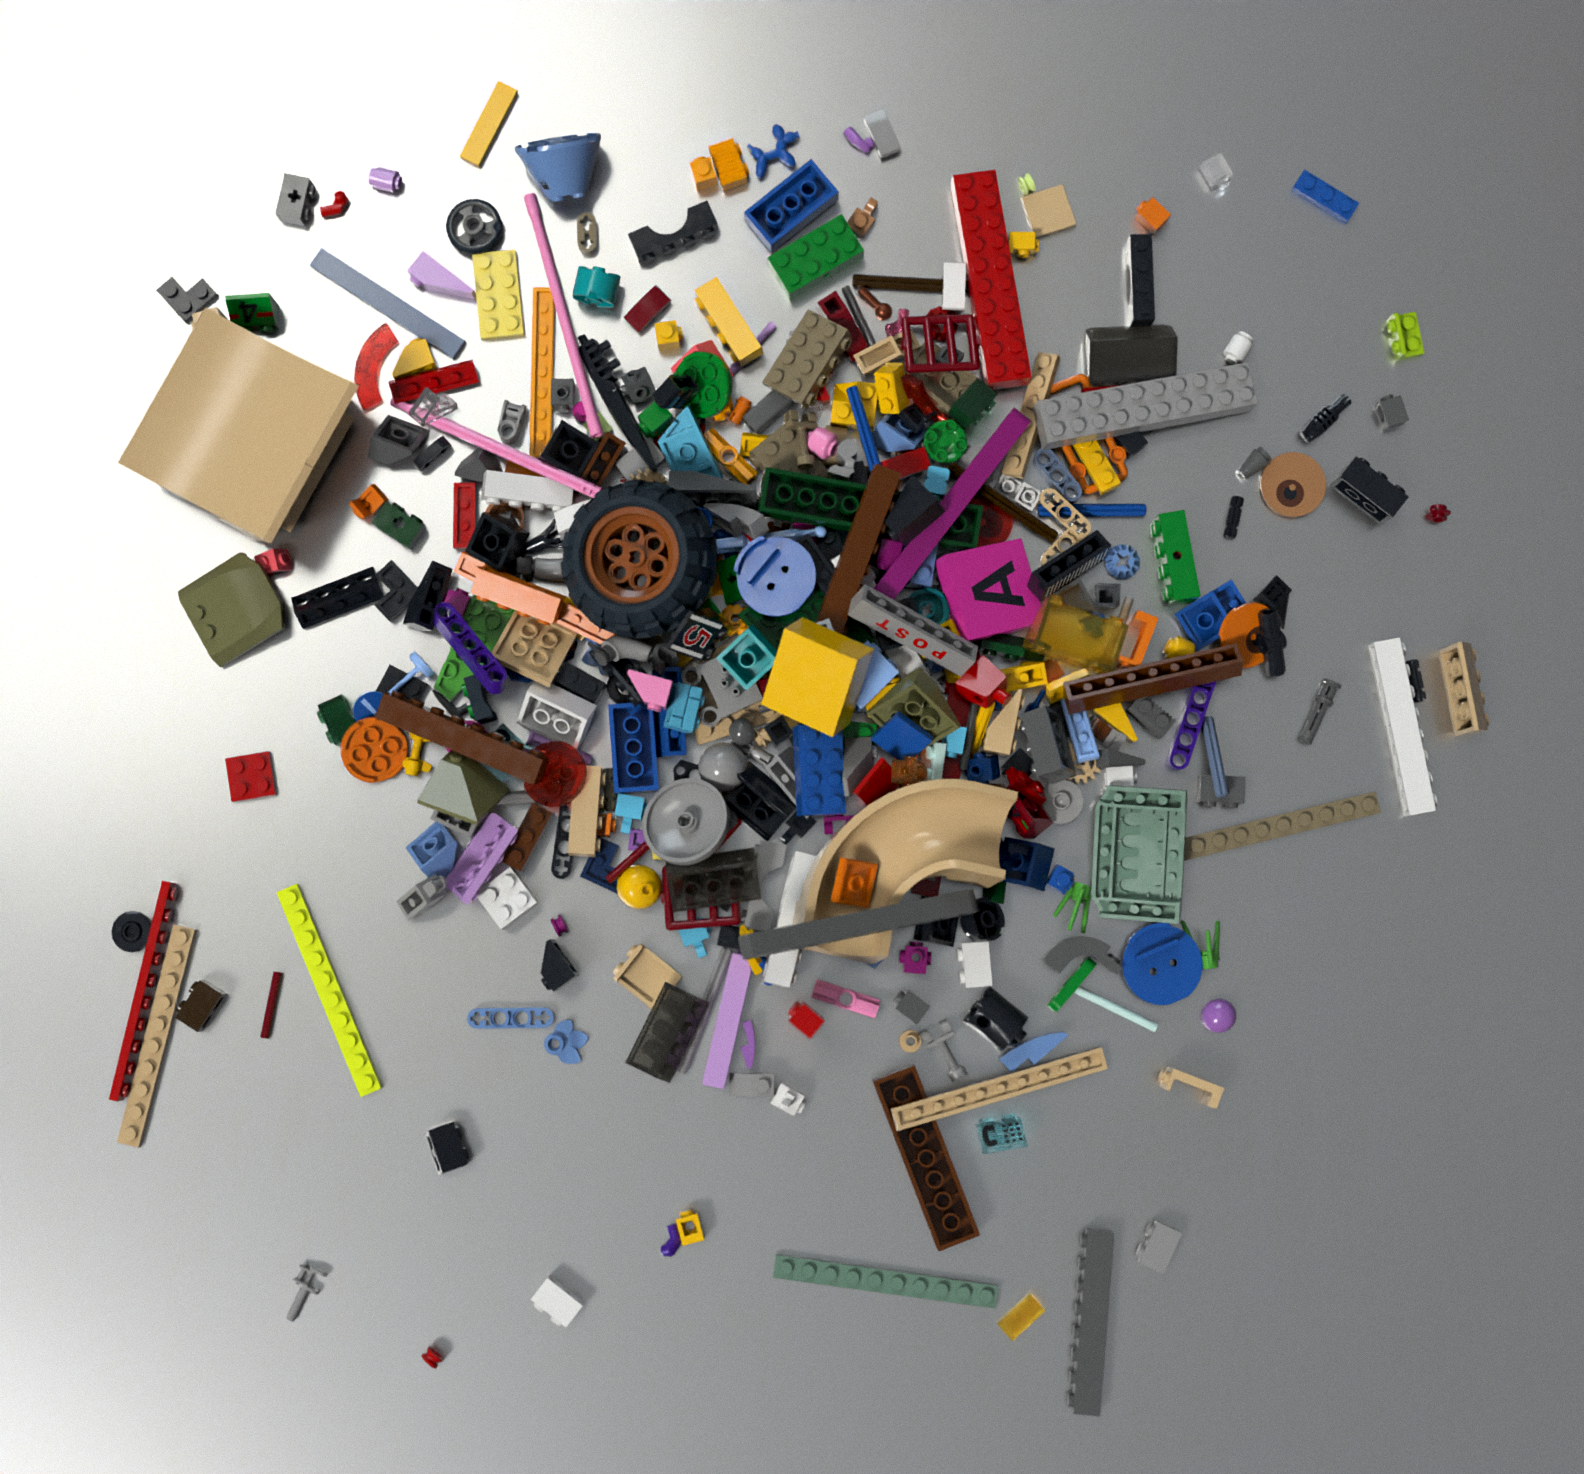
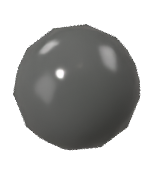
(741, 731)

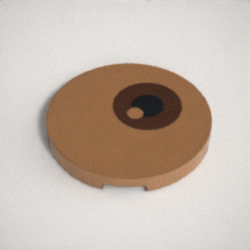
(1293, 484)

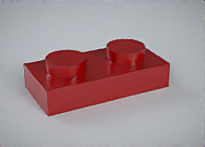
(1022, 783)

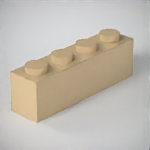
(585, 815)

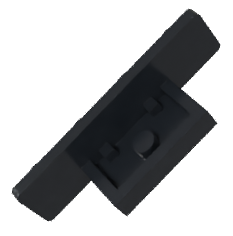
(619, 671)

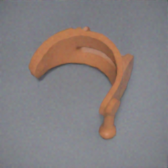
(503, 507)

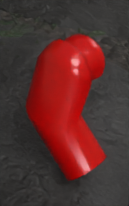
(336, 207)

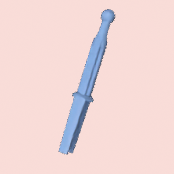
(734, 544)

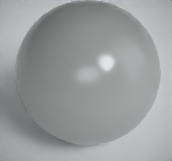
(720, 766)

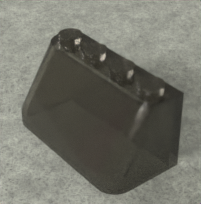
(1130, 353)

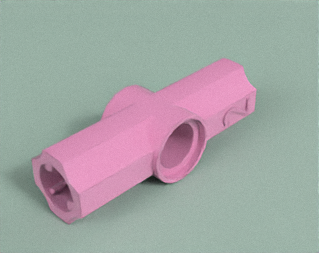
(831, 994)

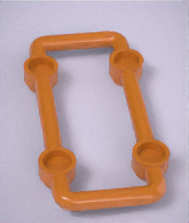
(1115, 456)

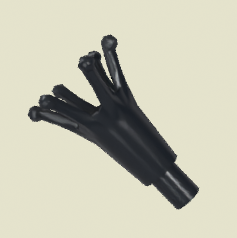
(543, 541)

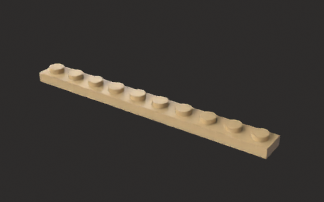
(156, 1036)
(998, 1088)

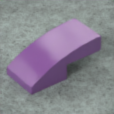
(749, 1049)

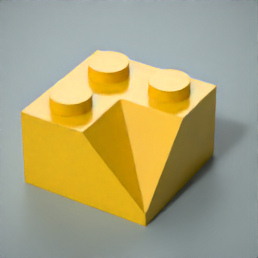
(841, 409)

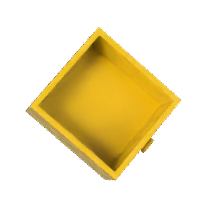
(817, 676)

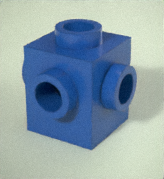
(983, 768)

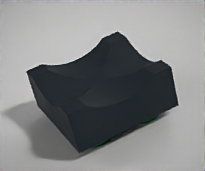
(477, 694)

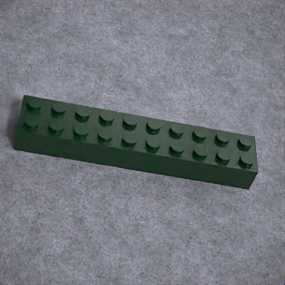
(835, 503)

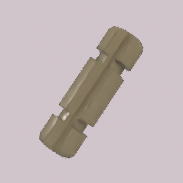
(609, 795)

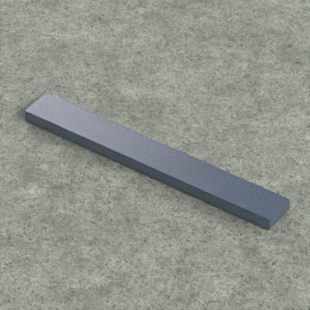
(387, 303)

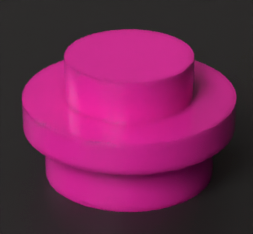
(578, 412)

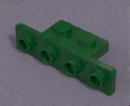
(1007, 646)

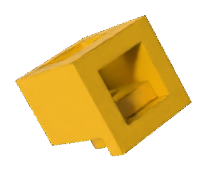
(1022, 244)
(689, 1236)

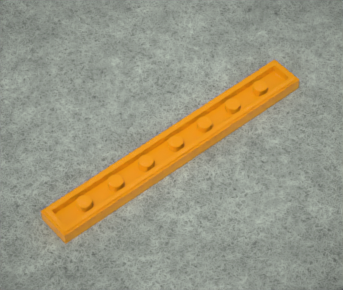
(541, 369)

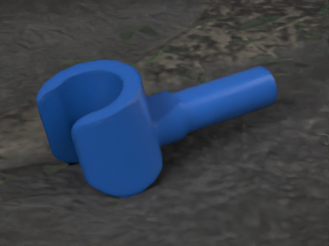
(1031, 706)

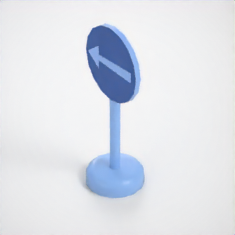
(368, 703)

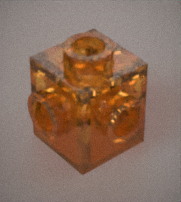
(908, 771)

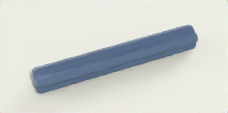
(1214, 757)

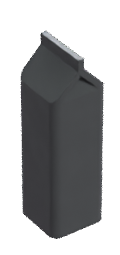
(767, 411)

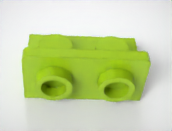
(1405, 335)

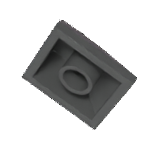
(395, 440)

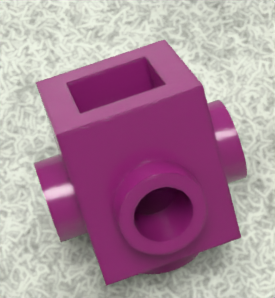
(919, 966)

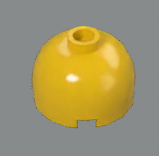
(639, 886)

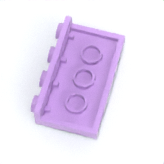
(480, 856)

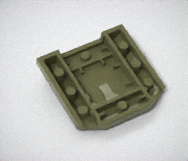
(233, 608)

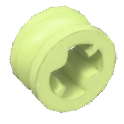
(1026, 184)

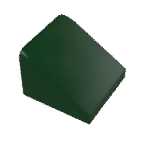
(995, 892)

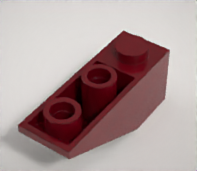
(835, 310)

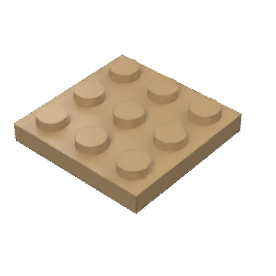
(533, 648)

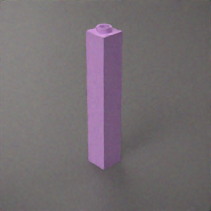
(727, 1022)

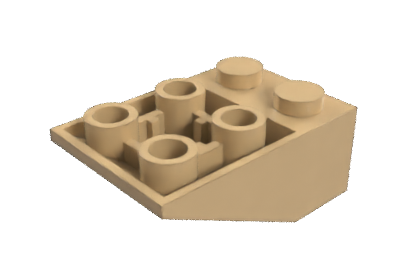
(999, 734)

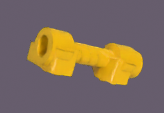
(413, 764)

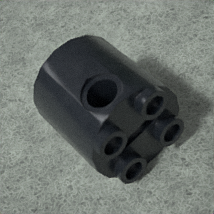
(997, 1020)

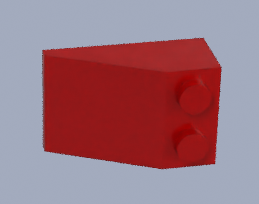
(875, 784)

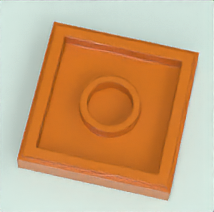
(854, 882)

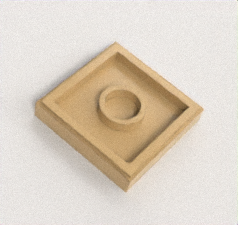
(1048, 211)

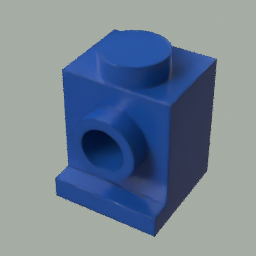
(1060, 879)

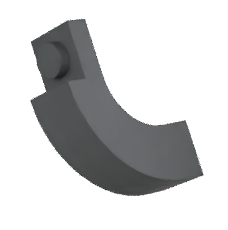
(1066, 950)

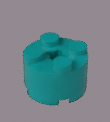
(596, 286)
(935, 601)

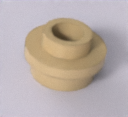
(902, 1041)

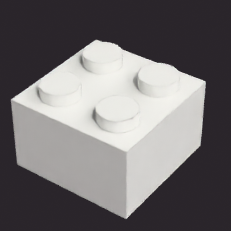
(507, 898)

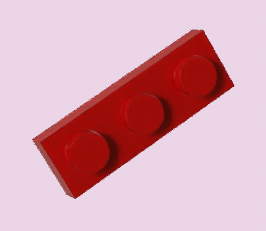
(463, 513)

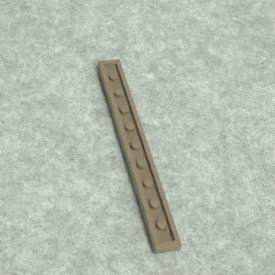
(1281, 825)

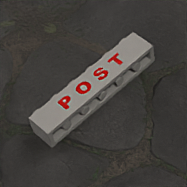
(912, 630)

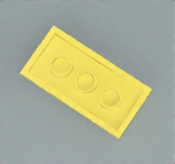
(498, 294)

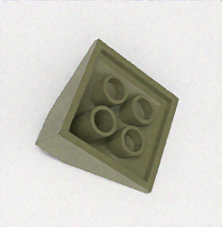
(921, 702)
(462, 789)

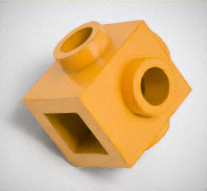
(730, 613)

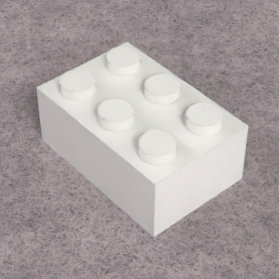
(556, 714)

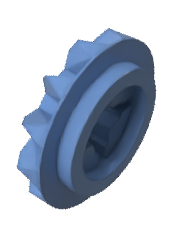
(1112, 560)

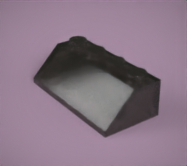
(714, 881)
(667, 1032)

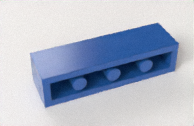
(669, 742)

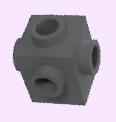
(637, 385)

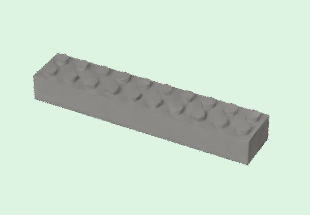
(1144, 406)

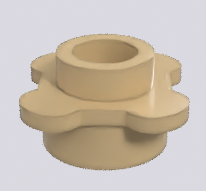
(761, 737)

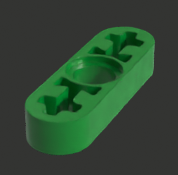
(1071, 984)

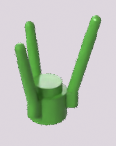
(1079, 893)
(1210, 956)

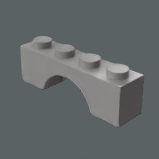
(769, 857)

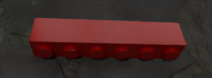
(805, 1018)

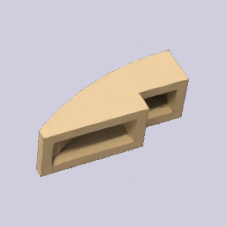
(884, 351)

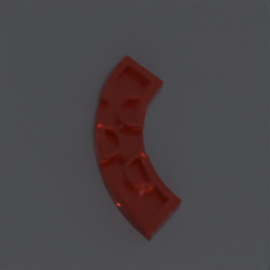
(367, 365)
(916, 390)

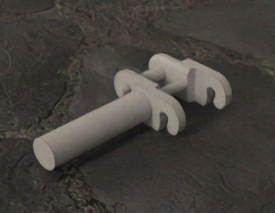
(303, 1290)

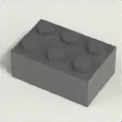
(1048, 745)

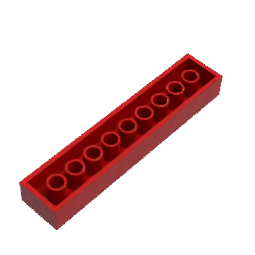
(990, 279)

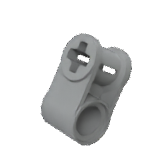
(511, 417)

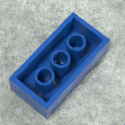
(791, 205)
(633, 749)
(818, 772)

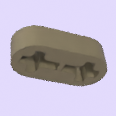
(592, 233)

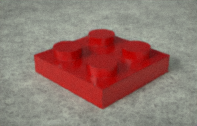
(250, 776)

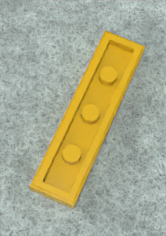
(488, 124)

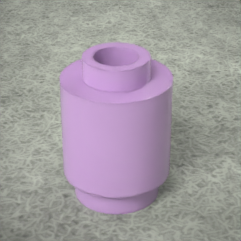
(385, 179)

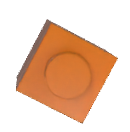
(1152, 215)

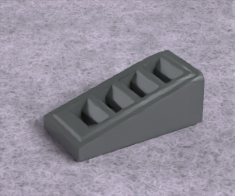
(1114, 758)

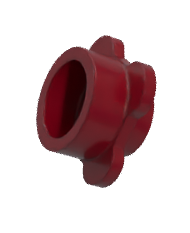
(1438, 513)

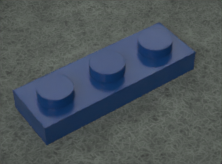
(1325, 196)

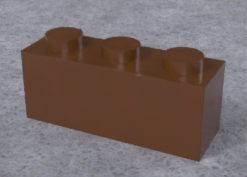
(602, 460)
(528, 837)

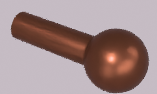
(882, 310)

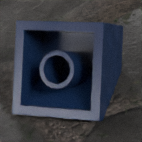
(1029, 863)

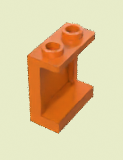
(1147, 625)

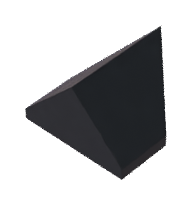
(1275, 596)

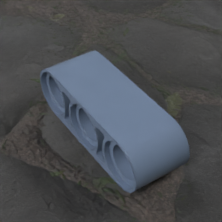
(1056, 465)

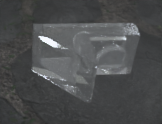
(431, 407)

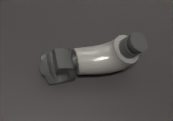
(542, 568)
(624, 647)

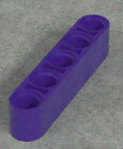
(470, 657)
(1184, 727)

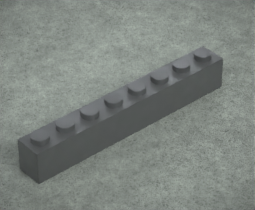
(1091, 1322)

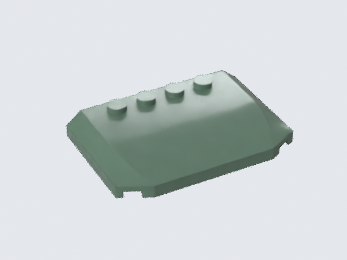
(1139, 853)

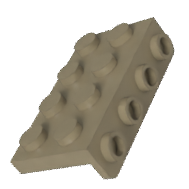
(808, 359)
(942, 387)
(781, 451)

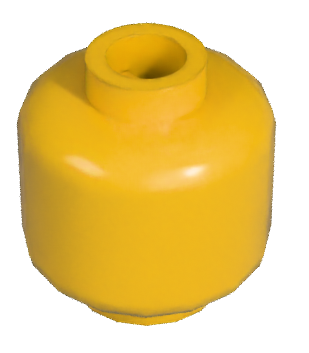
(1177, 647)

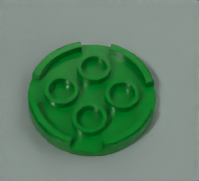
(714, 380)

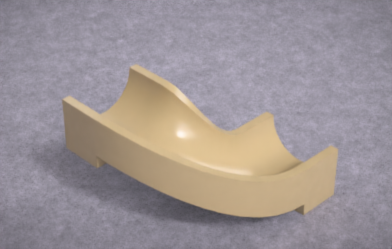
(912, 836)

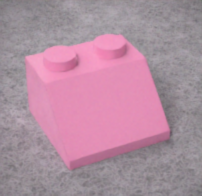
(652, 689)

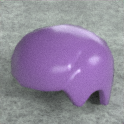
(1219, 1015)

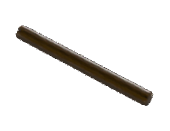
(899, 283)
(1009, 507)

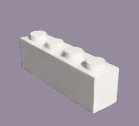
(525, 490)

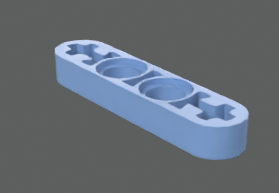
(510, 1017)

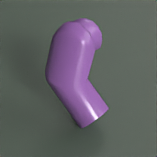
(856, 140)

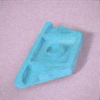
(687, 447)

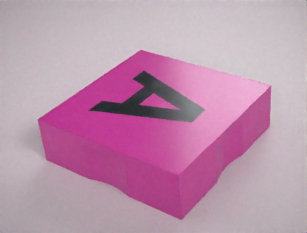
(988, 590)

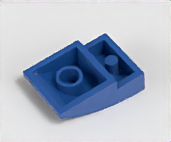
(1204, 616)

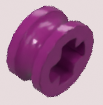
(559, 925)

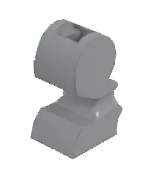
(846, 456)

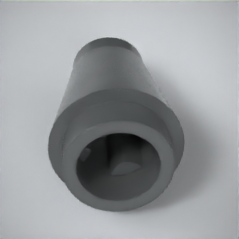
(1255, 462)

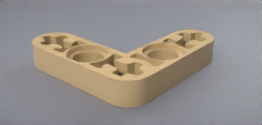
(1070, 531)

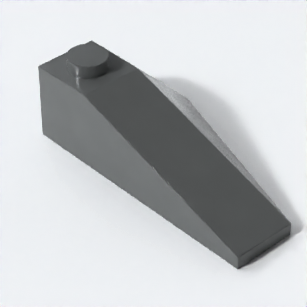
(711, 489)

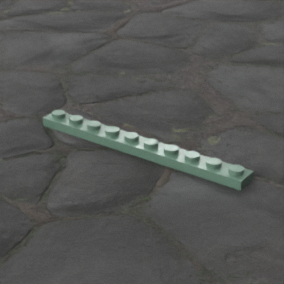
(885, 1281)

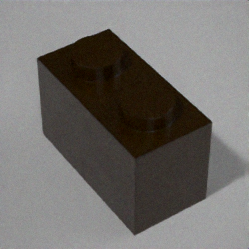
(200, 1005)

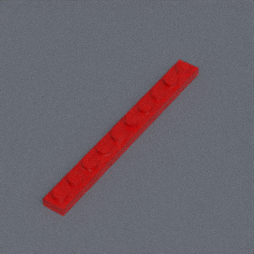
(141, 998)

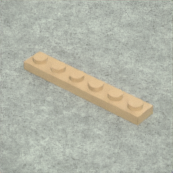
(1038, 389)

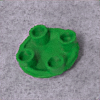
(945, 441)

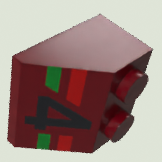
(1028, 816)

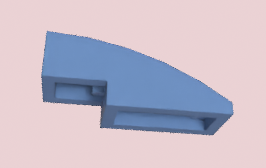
(1031, 1049)

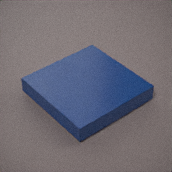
(901, 737)

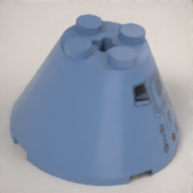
(561, 164)

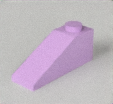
(437, 278)

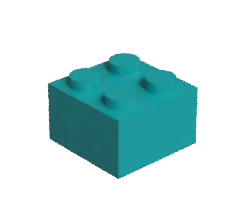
(748, 657)

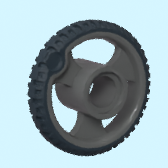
(465, 209)

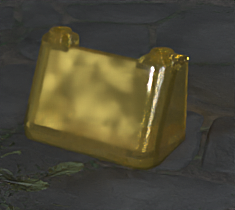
(1076, 636)

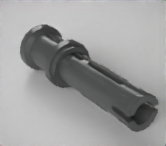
(1308, 735)

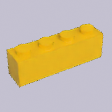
(728, 321)

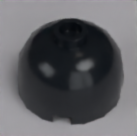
(984, 924)

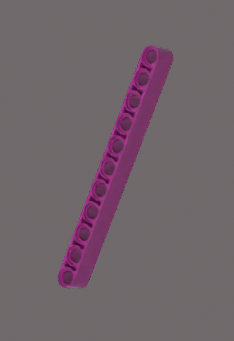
(954, 503)

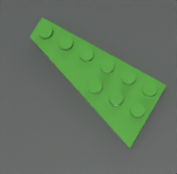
(488, 624)

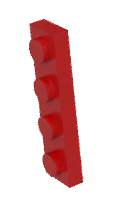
(436, 380)

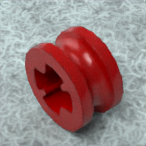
(432, 1357)

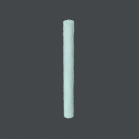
(1116, 1008)

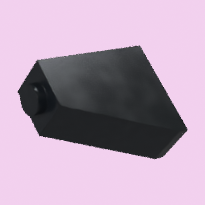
(912, 512)

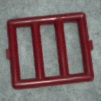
(931, 365)
(692, 922)

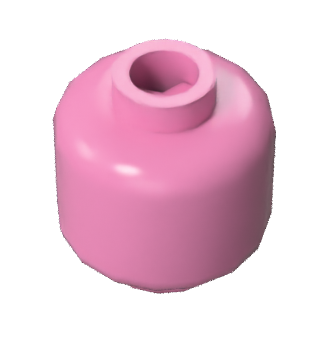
(822, 443)

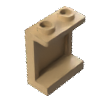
(645, 974)
(1211, 1094)

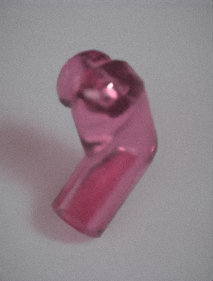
(895, 327)

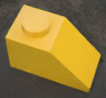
(414, 359)

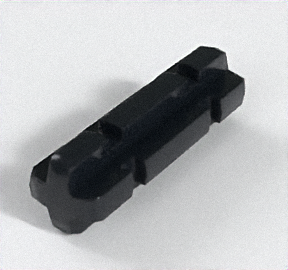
(1233, 517)
(1416, 680)

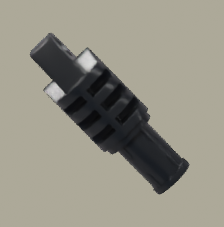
(1324, 418)

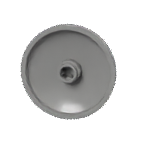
(686, 821)

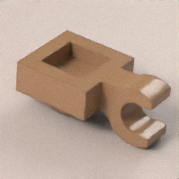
(860, 220)

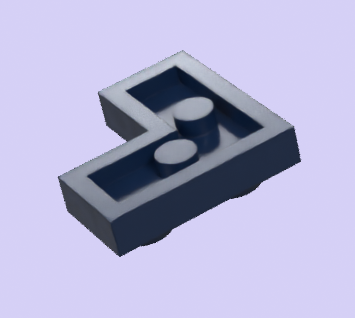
(599, 867)

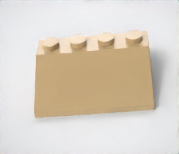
(1463, 689)

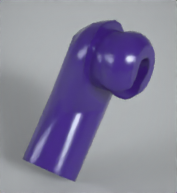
(674, 1242)

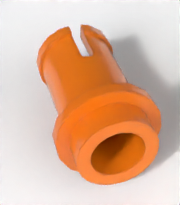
(739, 410)

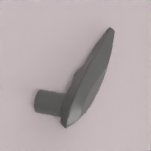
(449, 706)

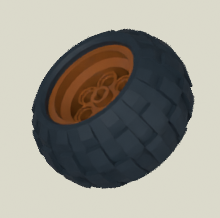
(668, 595)

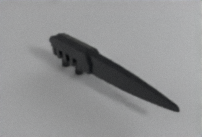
(603, 377)

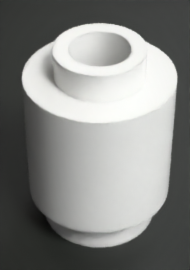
(1238, 348)

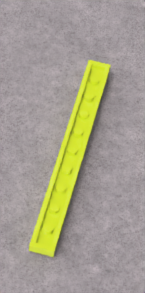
(329, 990)

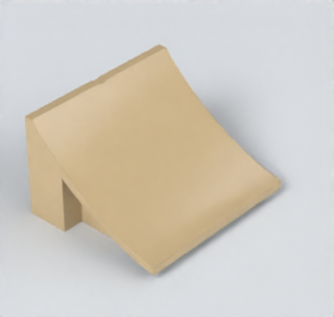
(241, 428)

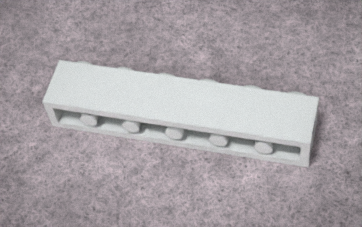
(780, 966)

